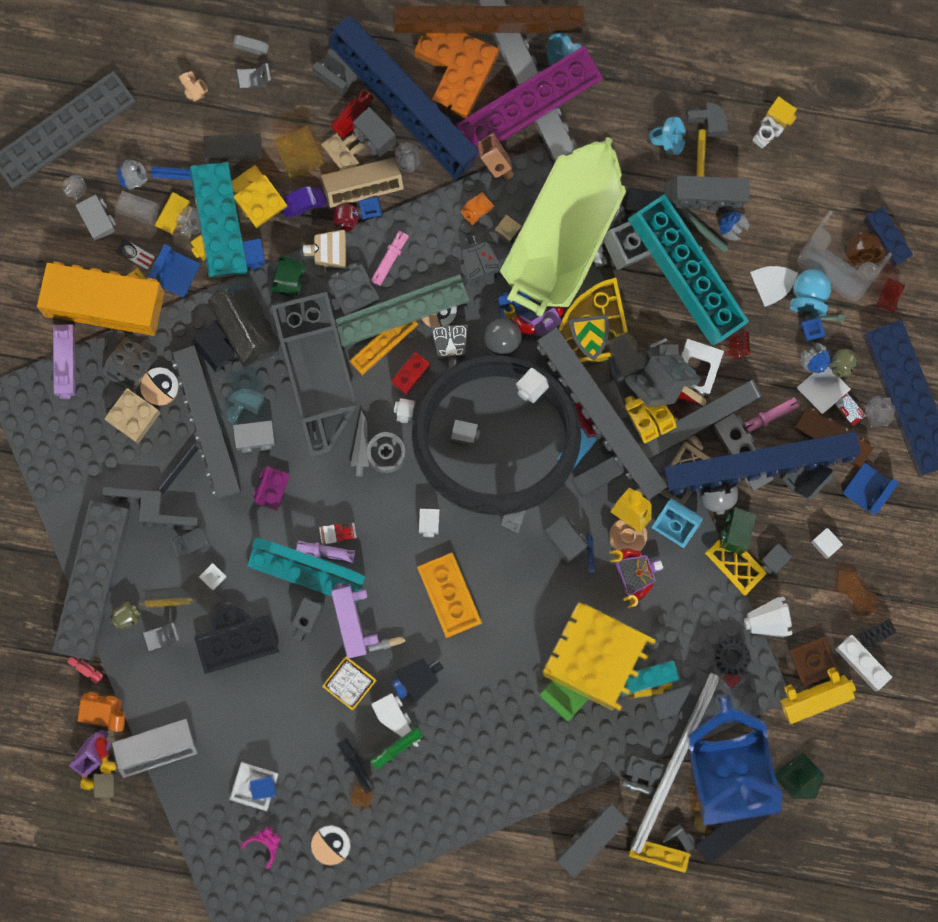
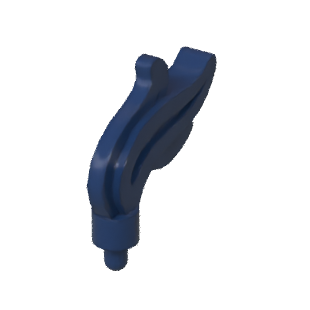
(590, 548)

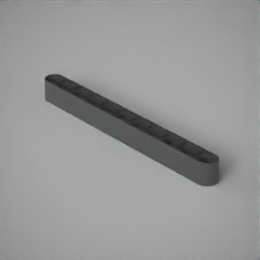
(685, 429)

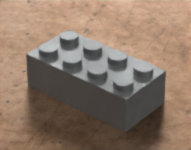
(707, 192)
(591, 840)

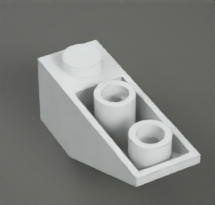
(390, 715)

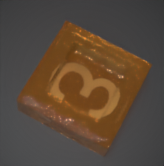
(361, 798)

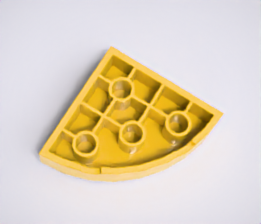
(596, 301)

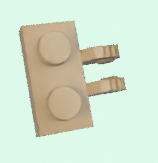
(340, 153)

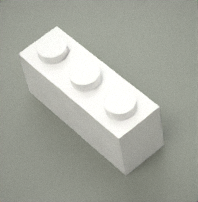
(863, 663)

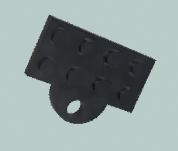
(235, 640)

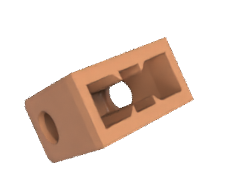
(495, 157)

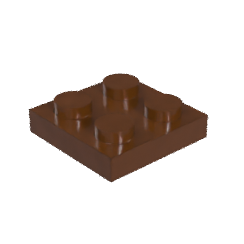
(813, 661)

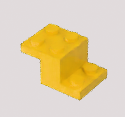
(257, 196)

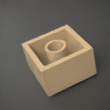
(132, 416)

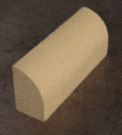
(362, 182)

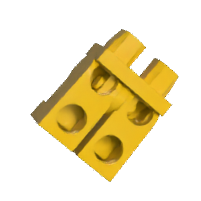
(646, 417)

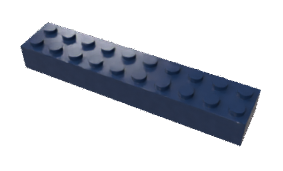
(403, 97)
(761, 462)

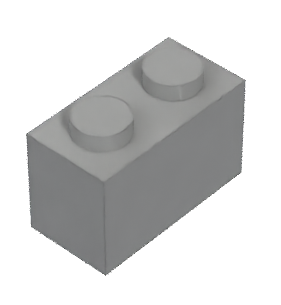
(95, 217)
(254, 436)

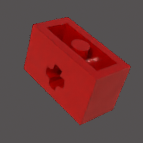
(410, 374)

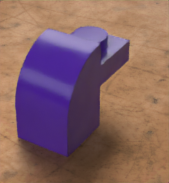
(303, 200)

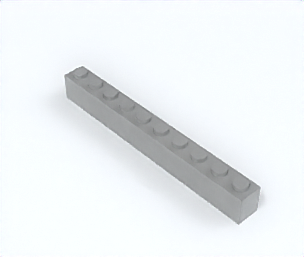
(523, 68)

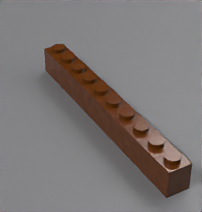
(488, 19)

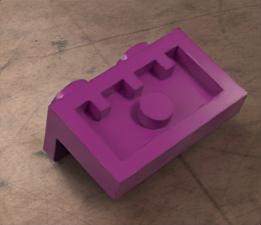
(271, 488)

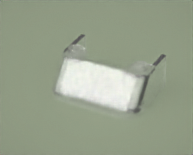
(843, 277)

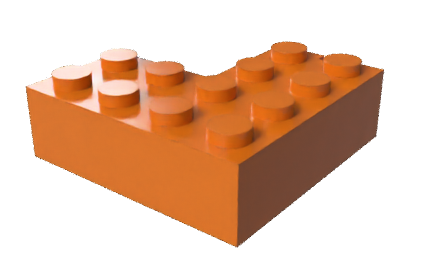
(466, 67)

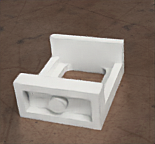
(707, 354)

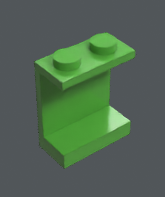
(563, 700)

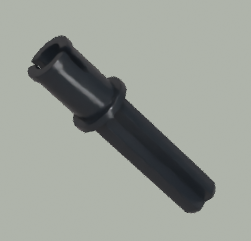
(353, 761)

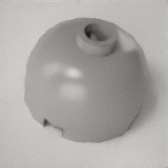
(719, 498)

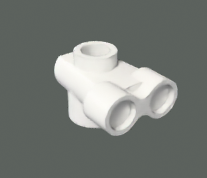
(769, 130)

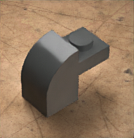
(713, 116)

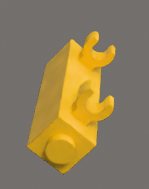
(818, 698)

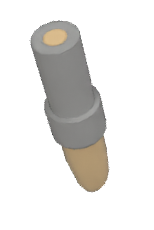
(386, 643)

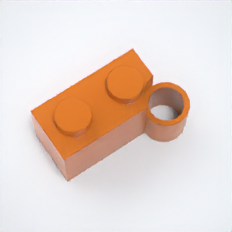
(102, 711)

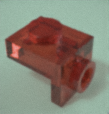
(890, 295)
(738, 345)

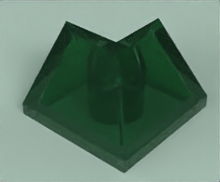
(800, 778)

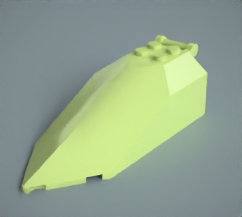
(565, 227)

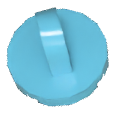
(560, 47)
(669, 135)

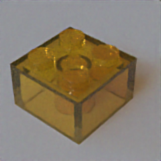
(298, 152)

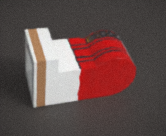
(337, 533)

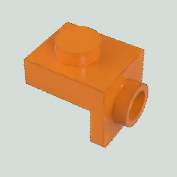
(476, 208)

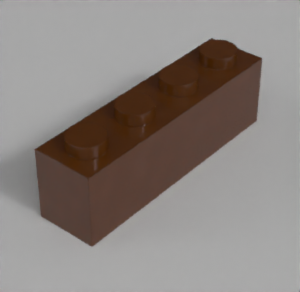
(815, 426)

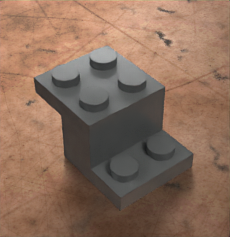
(663, 380)

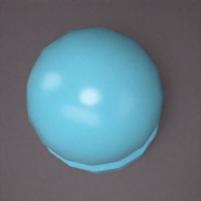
(811, 292)

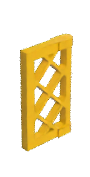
(734, 578)

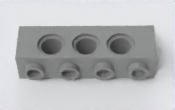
(732, 446)

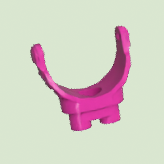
(269, 840)

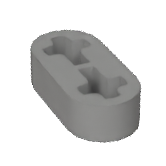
(250, 45)

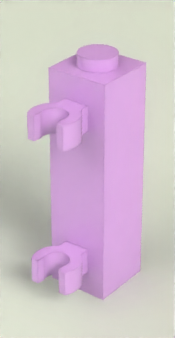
(64, 361)
(349, 620)

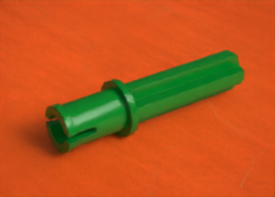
(396, 748)

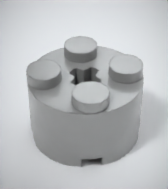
(393, 444)

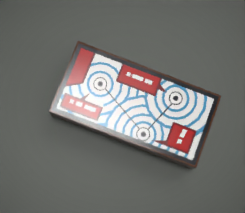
(850, 410)

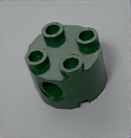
(287, 276)

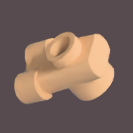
(194, 89)

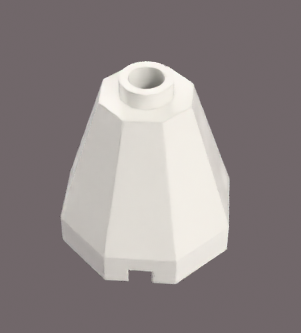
(770, 619)

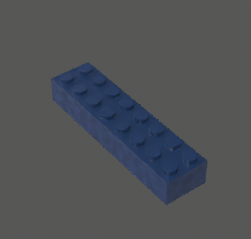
(908, 393)

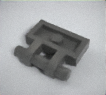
(645, 769)

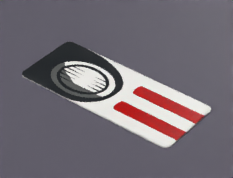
(135, 254)

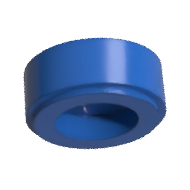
(399, 688)

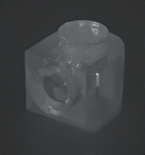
(74, 186)

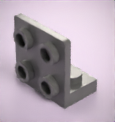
(334, 72)
(128, 364)

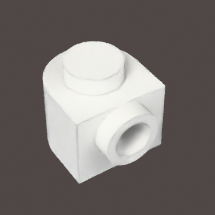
(405, 410)

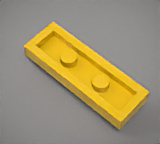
(662, 856)

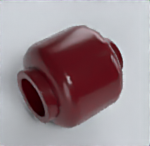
(345, 217)

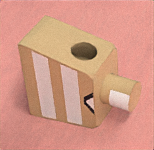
(328, 249)

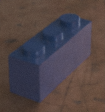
(883, 227)

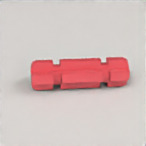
(86, 669)

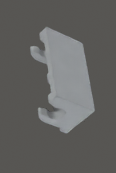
(513, 521)

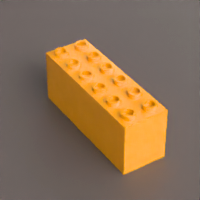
(101, 298)

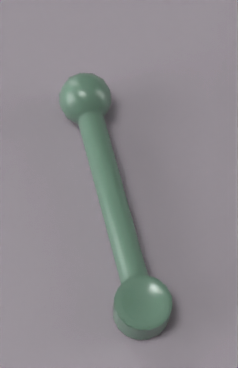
(840, 318)

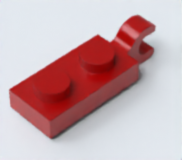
(344, 122)

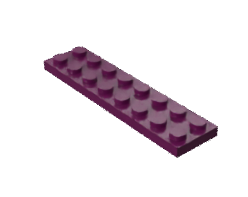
(533, 98)

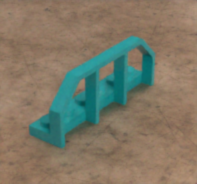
(300, 574)

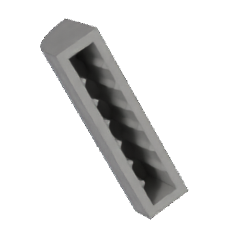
(154, 748)

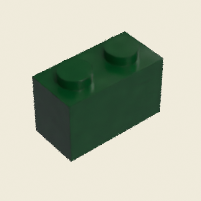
(737, 531)

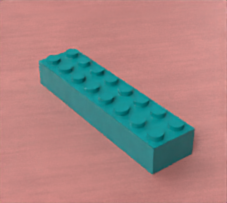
(688, 270)

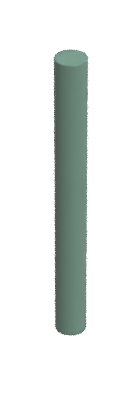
(701, 228)

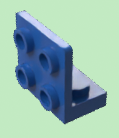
(174, 271)
(870, 489)

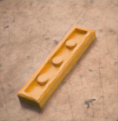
(380, 347)

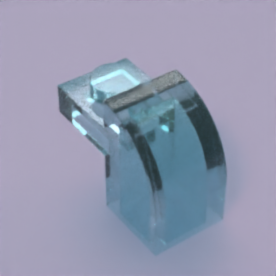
(244, 399)

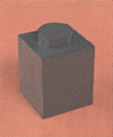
(775, 559)

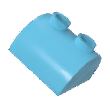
(677, 522)

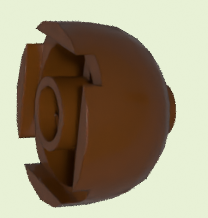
(865, 248)

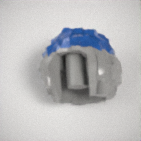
(131, 174)
(732, 224)
(816, 359)

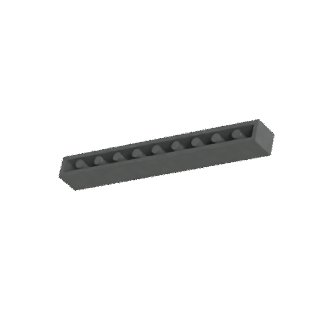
(601, 413)

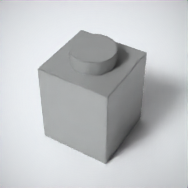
(465, 432)

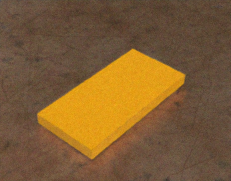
(449, 595)

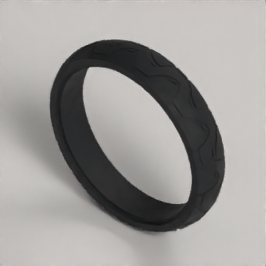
(494, 503)

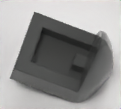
(685, 839)

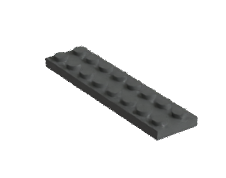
(64, 129)

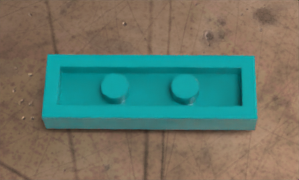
(651, 677)

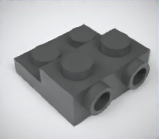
(353, 289)

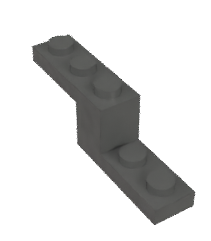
(150, 508)

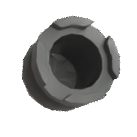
(502, 337)

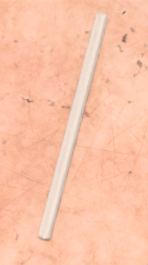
(674, 764)

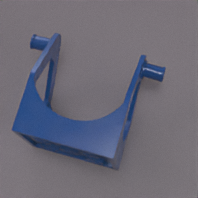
(733, 775)

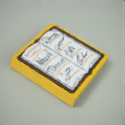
(349, 683)

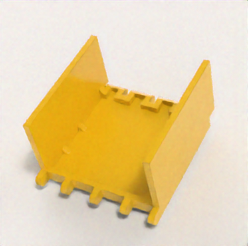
(596, 656)

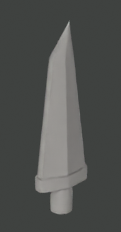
(359, 456)

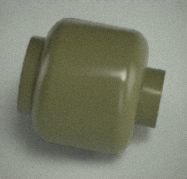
(843, 363)
(125, 615)

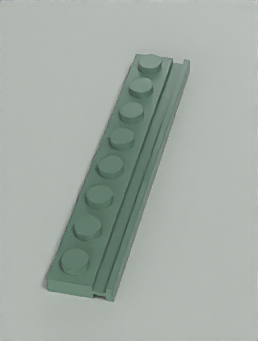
(401, 310)

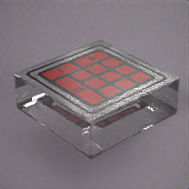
(731, 681)

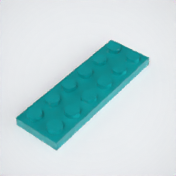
(218, 219)

